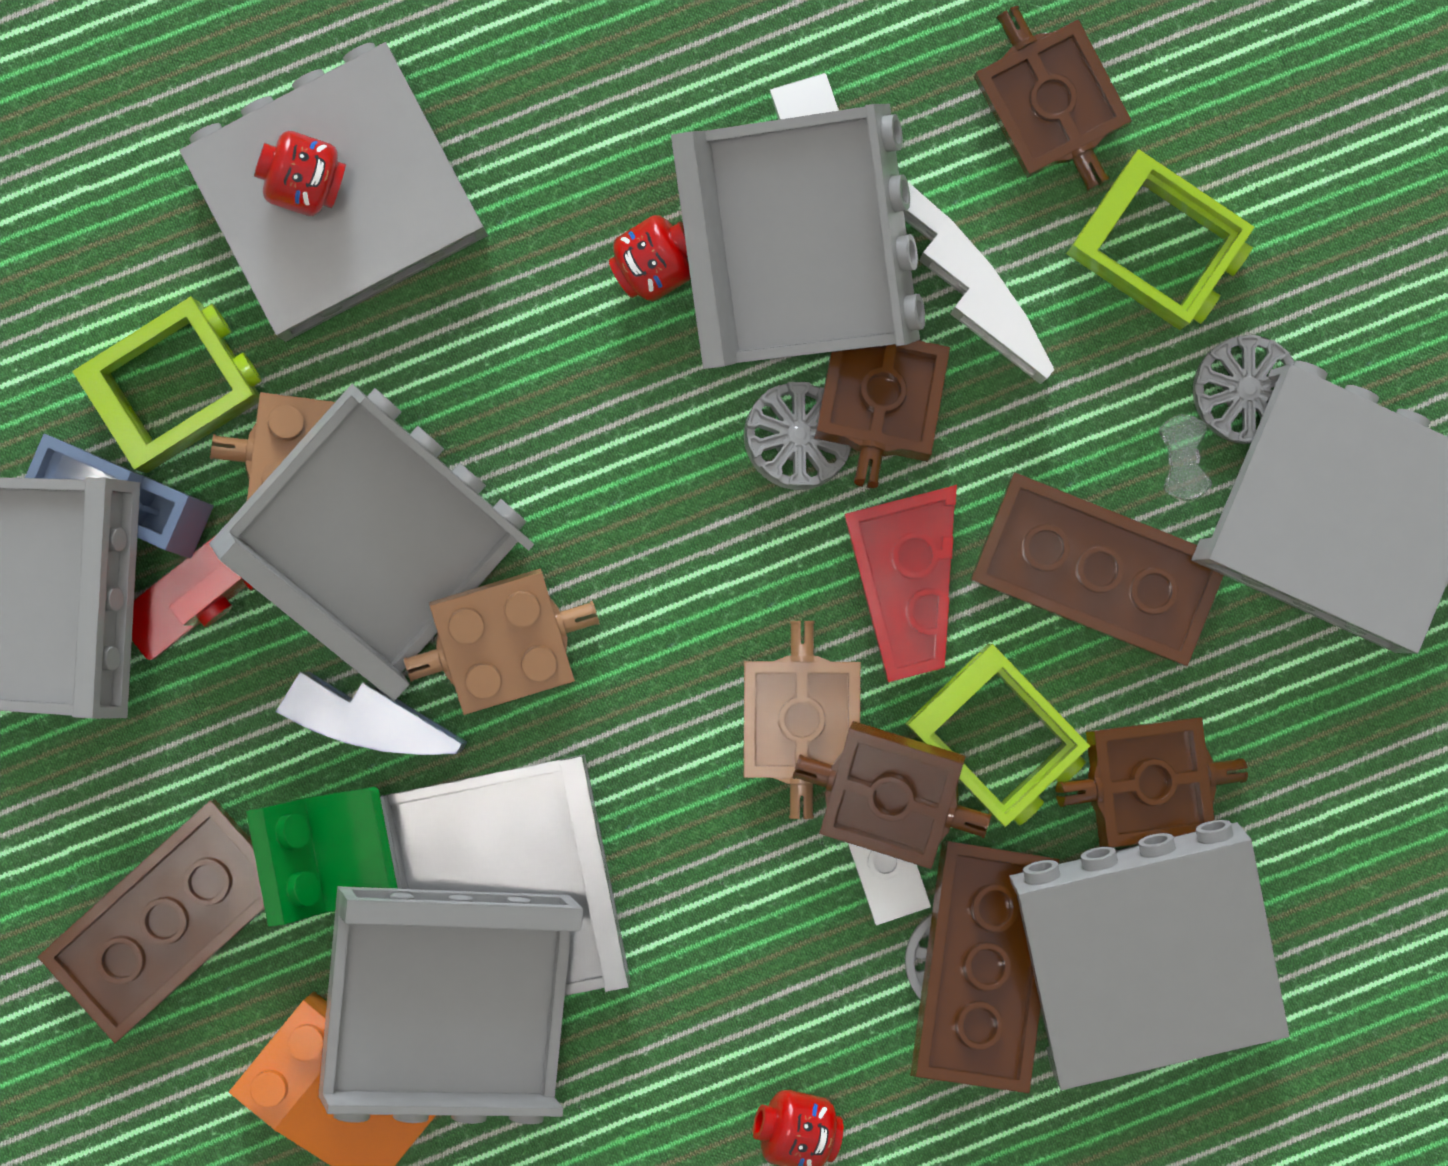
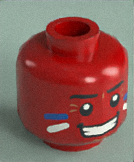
(300, 173)
(651, 259)
(798, 1130)

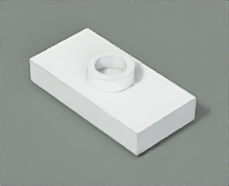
(889, 884)

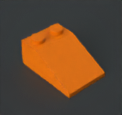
(284, 1093)

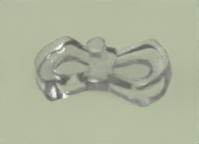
(1182, 437)

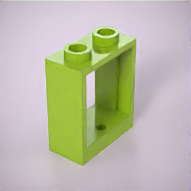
(1190, 200)
(121, 418)
(1059, 766)

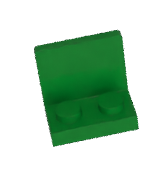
(314, 847)

